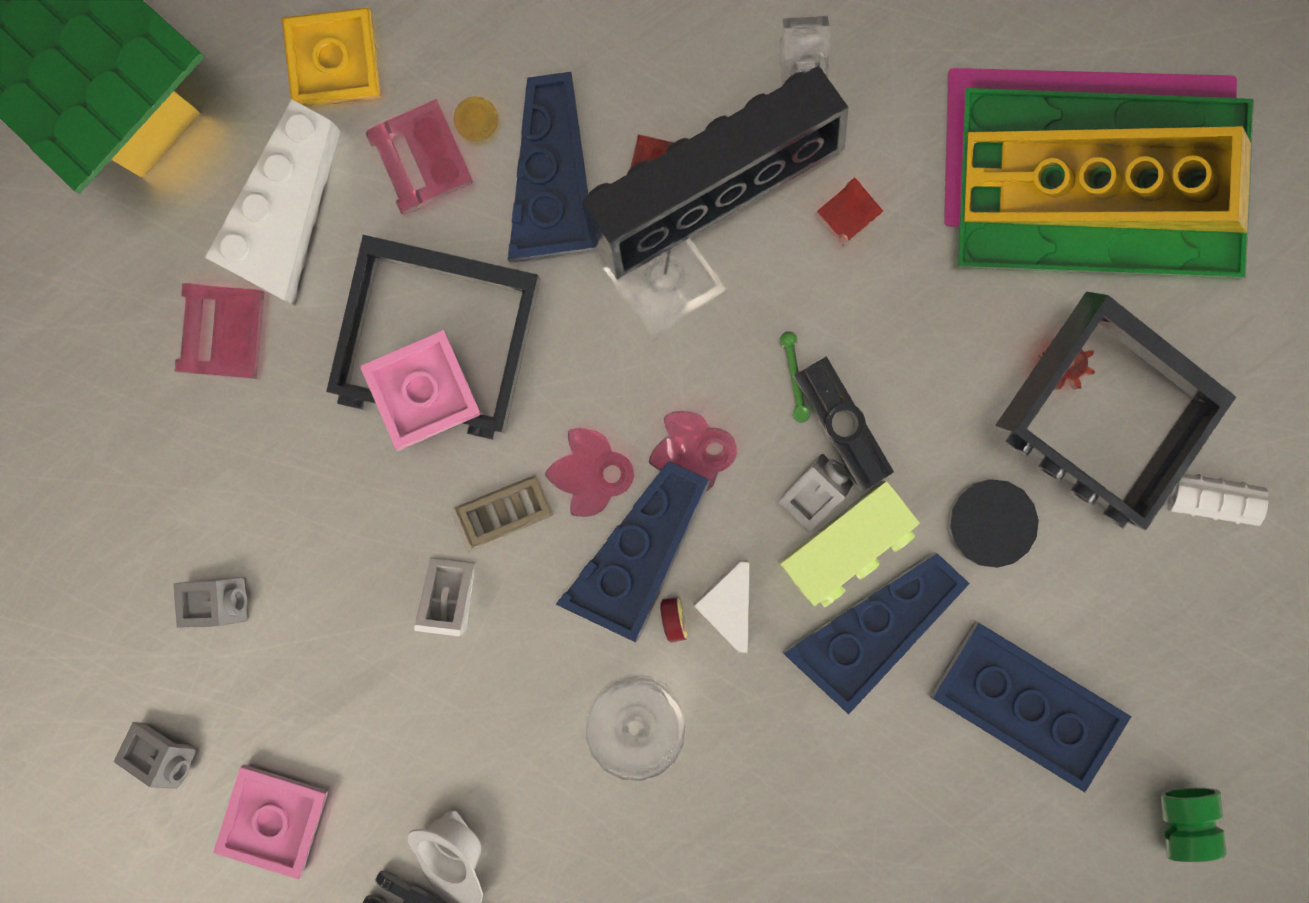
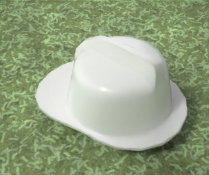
(449, 858)

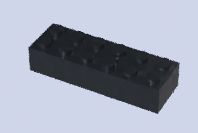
(716, 171)

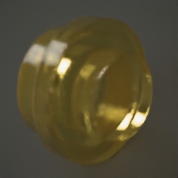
(475, 118)

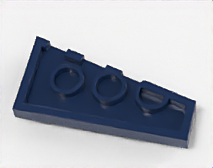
(550, 174)
(632, 566)
(870, 637)

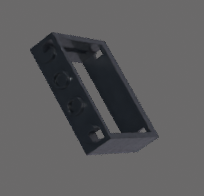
(375, 249)
(1177, 451)

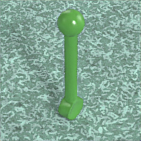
(788, 341)

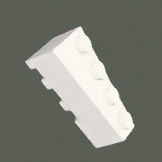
(279, 204)

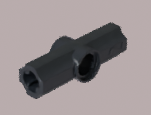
(858, 450)

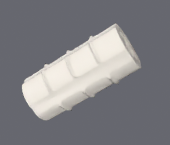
(1219, 500)

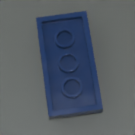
(1030, 706)

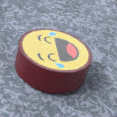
(673, 619)

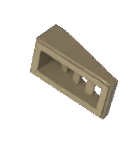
(466, 528)

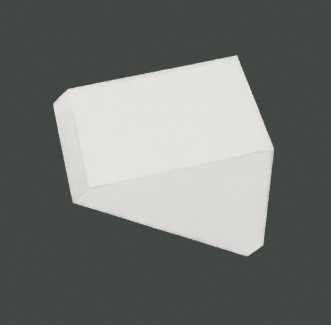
(445, 598)
(727, 605)

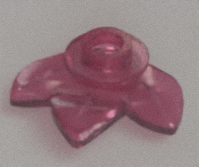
(688, 445)
(584, 472)

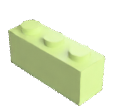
(850, 544)

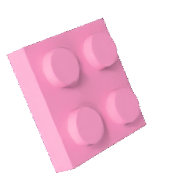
(420, 390)
(270, 821)

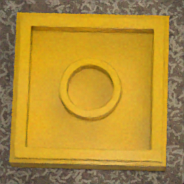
(331, 57)

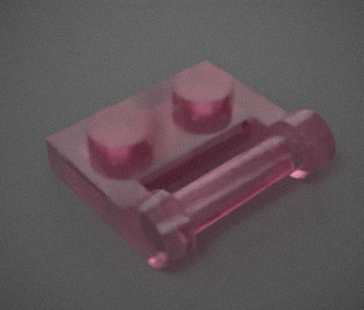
(433, 152)
(234, 334)

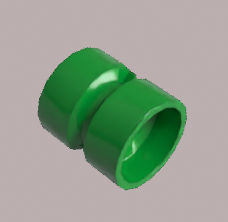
(1193, 824)

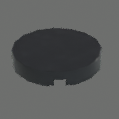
(993, 523)

